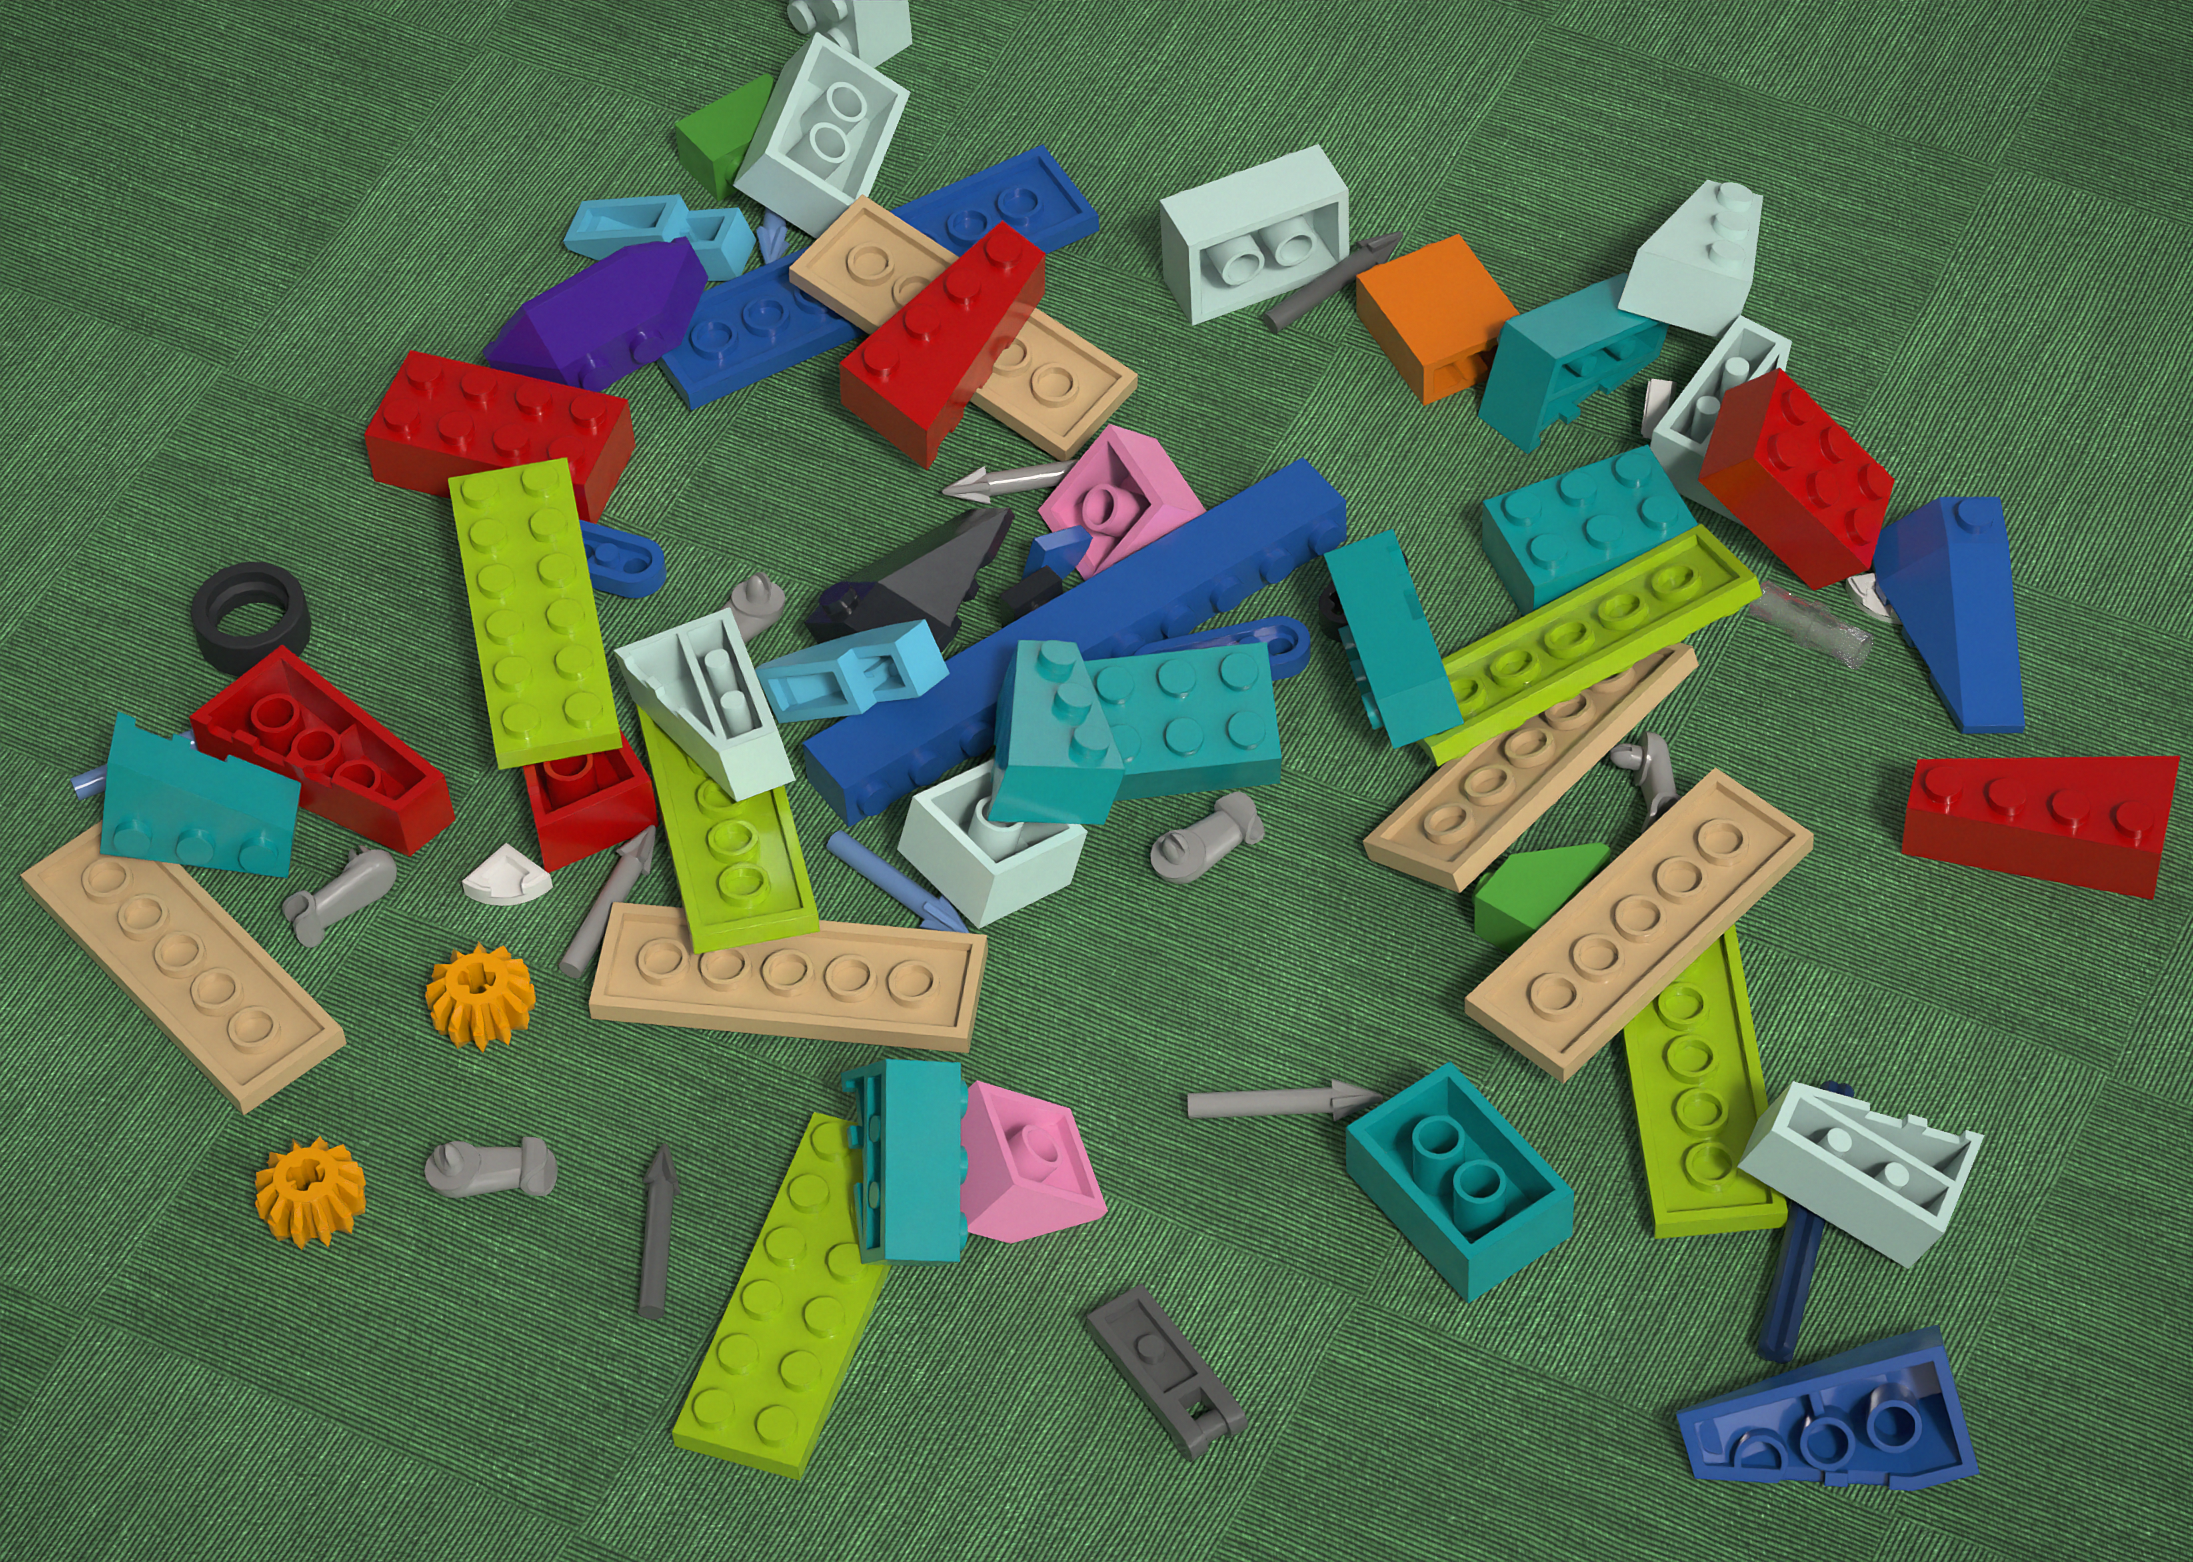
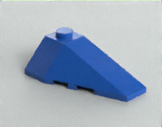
(1955, 597)
(1852, 1418)

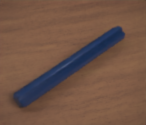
(1793, 1273)

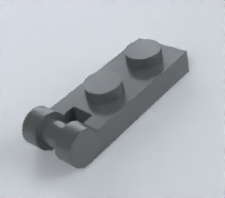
(1165, 1371)

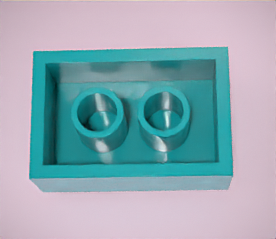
(1580, 525)
(1191, 719)
(1459, 1181)

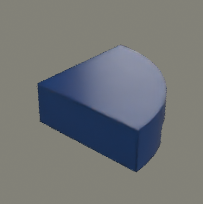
(1058, 550)

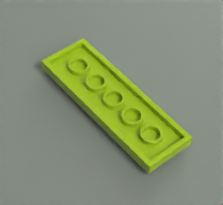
(534, 614)
(1590, 636)
(731, 859)
(1699, 1099)
(789, 1318)

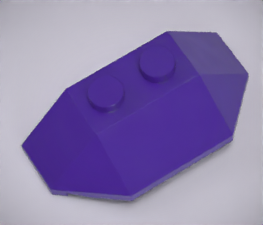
(605, 318)

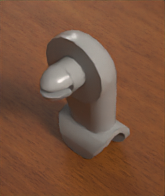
(756, 605)
(1651, 772)
(1190, 852)
(360, 884)
(469, 1170)

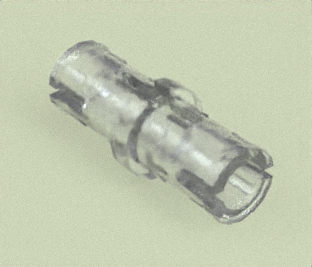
(1812, 625)

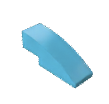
(717, 235)
(853, 672)

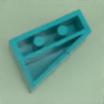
(1562, 356)
(1391, 642)
(1052, 741)
(194, 808)
(910, 1161)

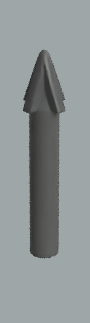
(1370, 253)
(660, 1190)

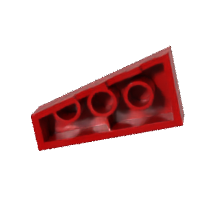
(345, 759)

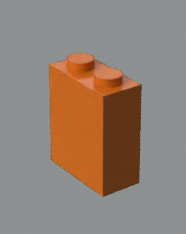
(1435, 316)

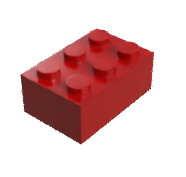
(1796, 479)

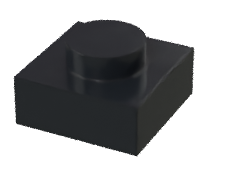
(1029, 595)

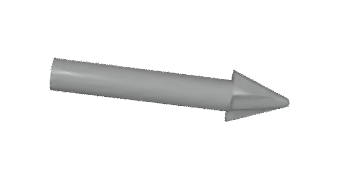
(980, 485)
(635, 860)
(1339, 1099)

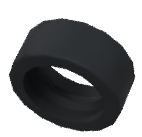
(238, 587)

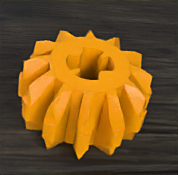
(480, 997)
(310, 1192)

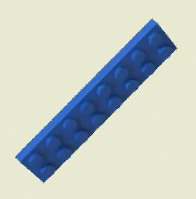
(769, 324)

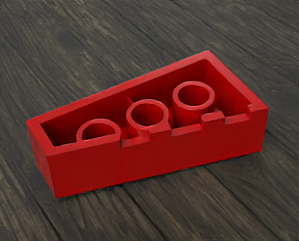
(943, 344)
(588, 803)
(2046, 817)

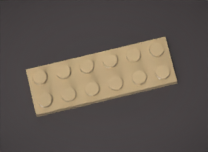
(1042, 386)
(1505, 784)
(1638, 925)
(186, 967)
(821, 985)

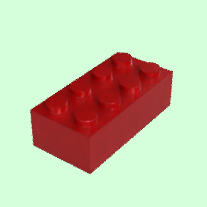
(470, 419)

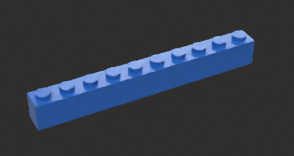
(1138, 601)

